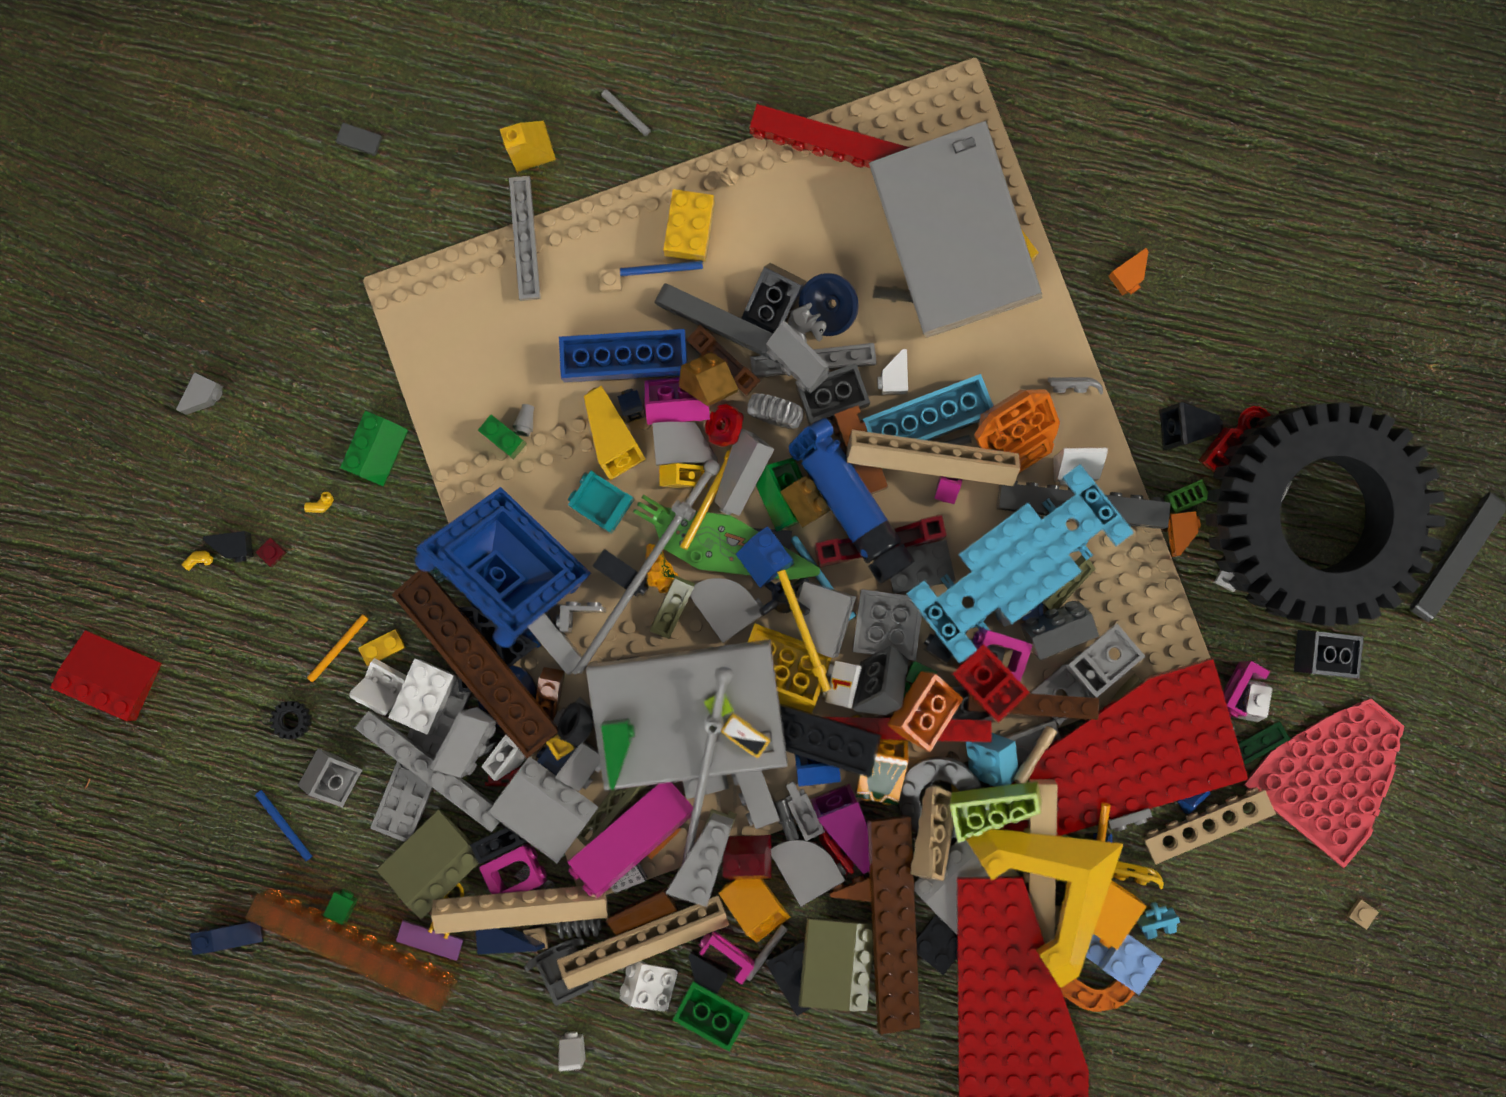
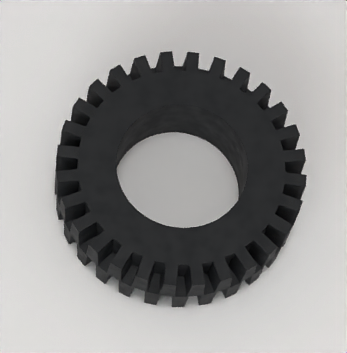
(1394, 521)

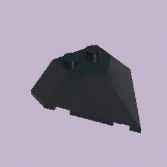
(487, 627)

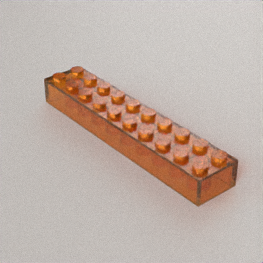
(352, 949)

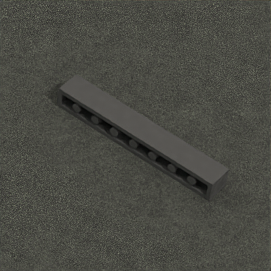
(1134, 510)

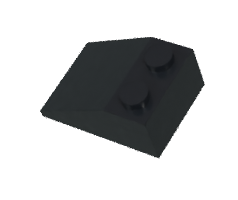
(773, 298)
(1328, 654)
(787, 972)

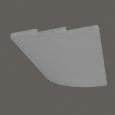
(680, 444)

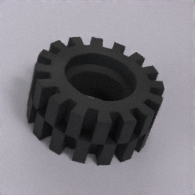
(303, 720)

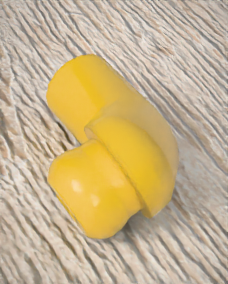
(321, 506)
(197, 557)

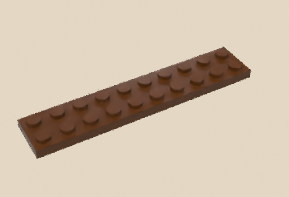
(475, 662)
(893, 924)

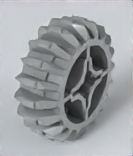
(775, 410)

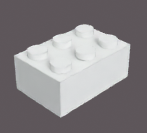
(423, 696)

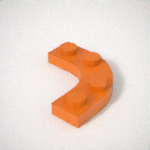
(1097, 998)

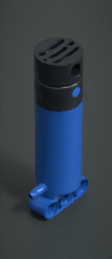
(850, 501)

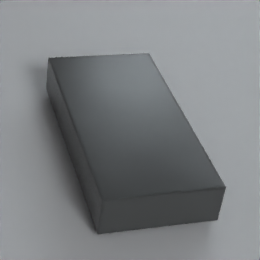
(359, 139)

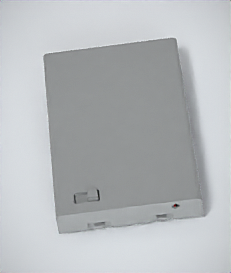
(955, 230)
(669, 714)

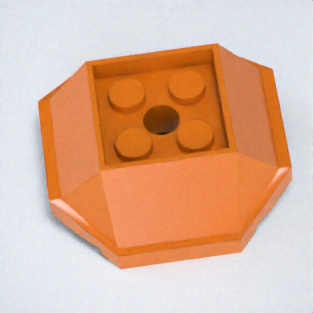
(1020, 425)

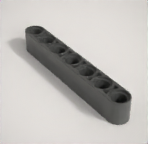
(714, 319)
(1458, 557)

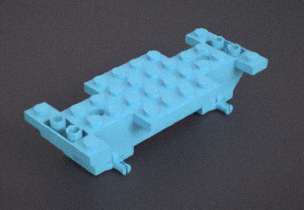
(1020, 563)

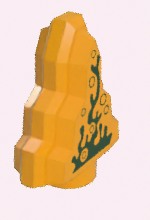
(661, 572)

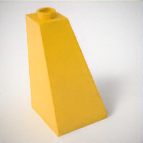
(527, 144)
(612, 439)

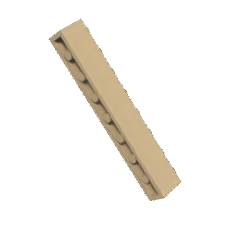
(933, 458)
(1039, 887)
(516, 909)
(642, 942)

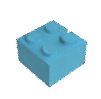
(993, 761)

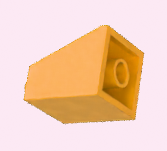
(754, 907)
(1117, 916)

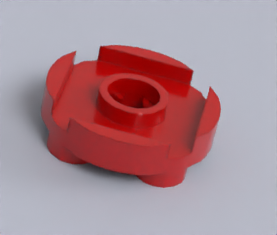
(730, 433)

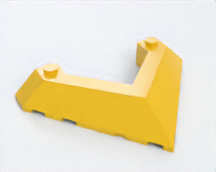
(1081, 862)

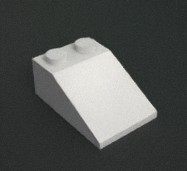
(1090, 458)

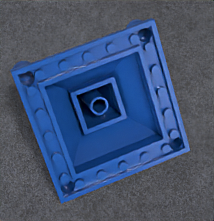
(503, 564)

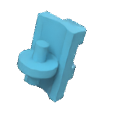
(1158, 918)

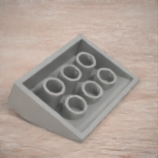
(543, 810)
(942, 895)

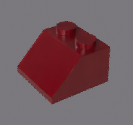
(747, 857)

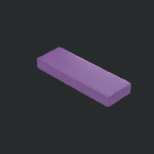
(419, 937)

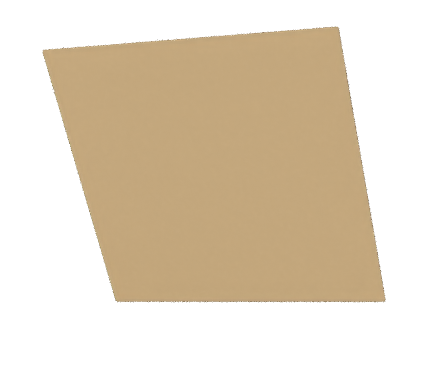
(479, 351)

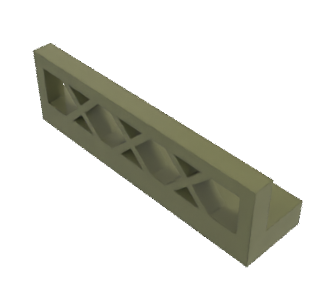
(627, 799)

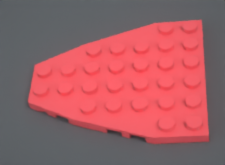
(1333, 777)

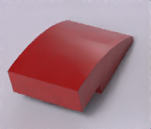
(991, 683)

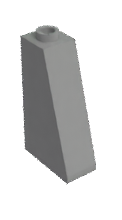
(742, 472)
(556, 643)

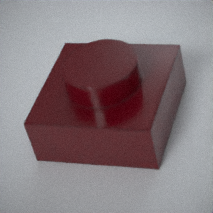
(270, 552)

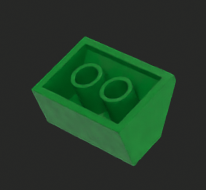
(374, 448)
(772, 481)
(710, 1016)

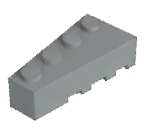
(699, 870)

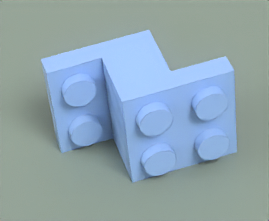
(1130, 964)

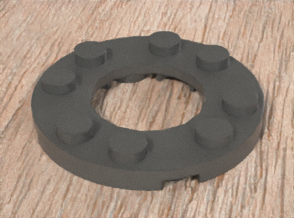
(929, 770)

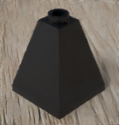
(1187, 424)

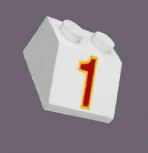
(842, 683)

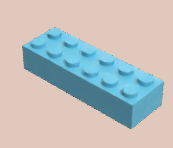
(935, 412)

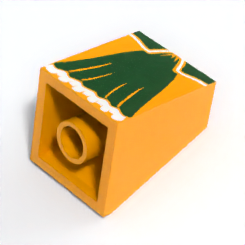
(887, 773)

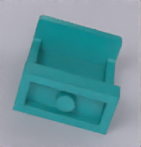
(600, 501)

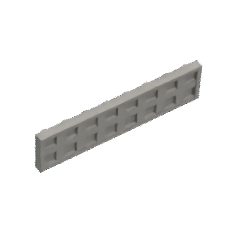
(406, 792)

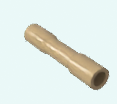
(1041, 745)

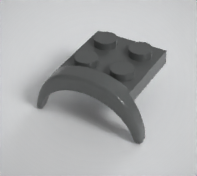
(551, 974)

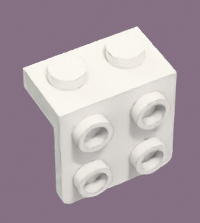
(379, 687)
(648, 986)

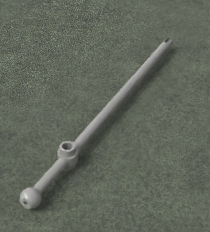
(683, 511)
(713, 725)

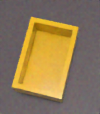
(689, 225)

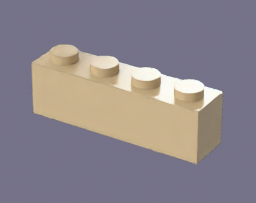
(933, 835)

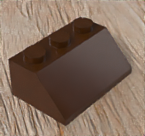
(642, 912)

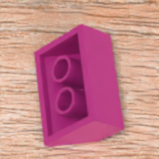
(670, 403)

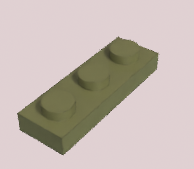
(1057, 599)
(672, 607)

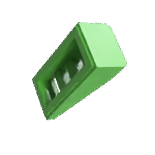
(1173, 505)

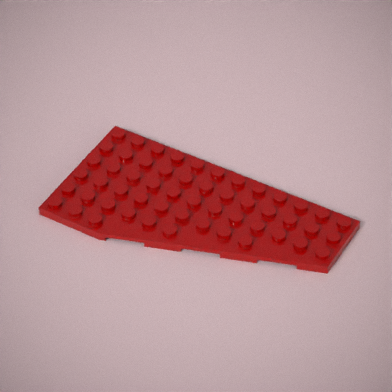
(1144, 750)
(1010, 1007)

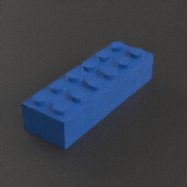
(622, 355)

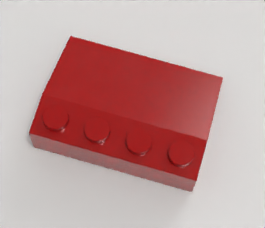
(106, 676)

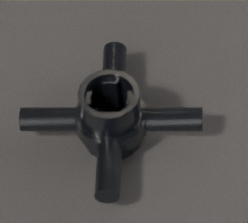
(779, 600)

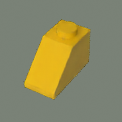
(680, 475)

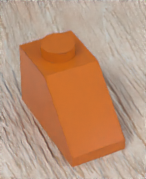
(1130, 274)
(1181, 531)

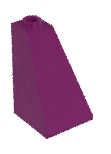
(844, 821)

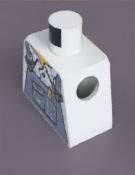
(1255, 701)

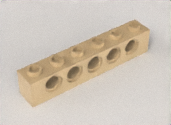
(1261, 810)

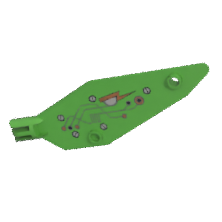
(715, 542)

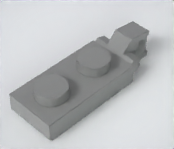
(803, 812)

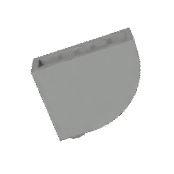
(726, 606)
(827, 616)
(807, 868)

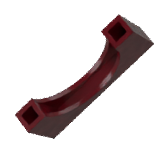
(911, 535)

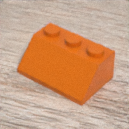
(925, 710)

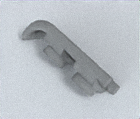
(1079, 384)

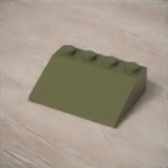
(429, 863)
(836, 964)

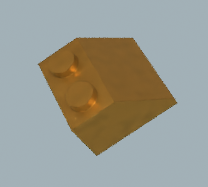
(707, 379)
(805, 501)

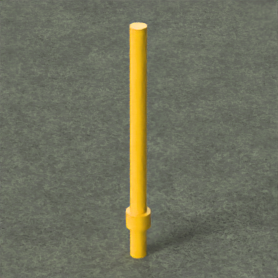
(704, 506)
(818, 669)

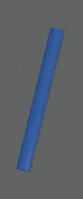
(662, 268)
(286, 829)

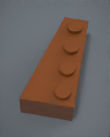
(843, 425)

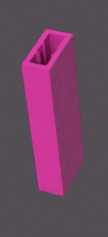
(630, 838)

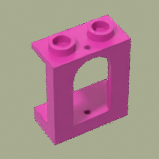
(1020, 648)
(1238, 682)
(524, 853)
(730, 950)

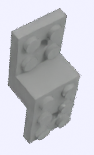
(1093, 670)

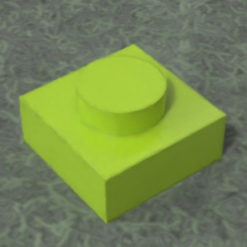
(726, 707)

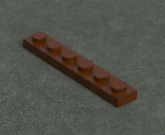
(1050, 706)

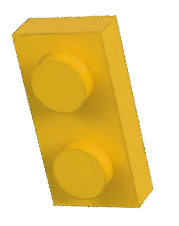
(382, 647)

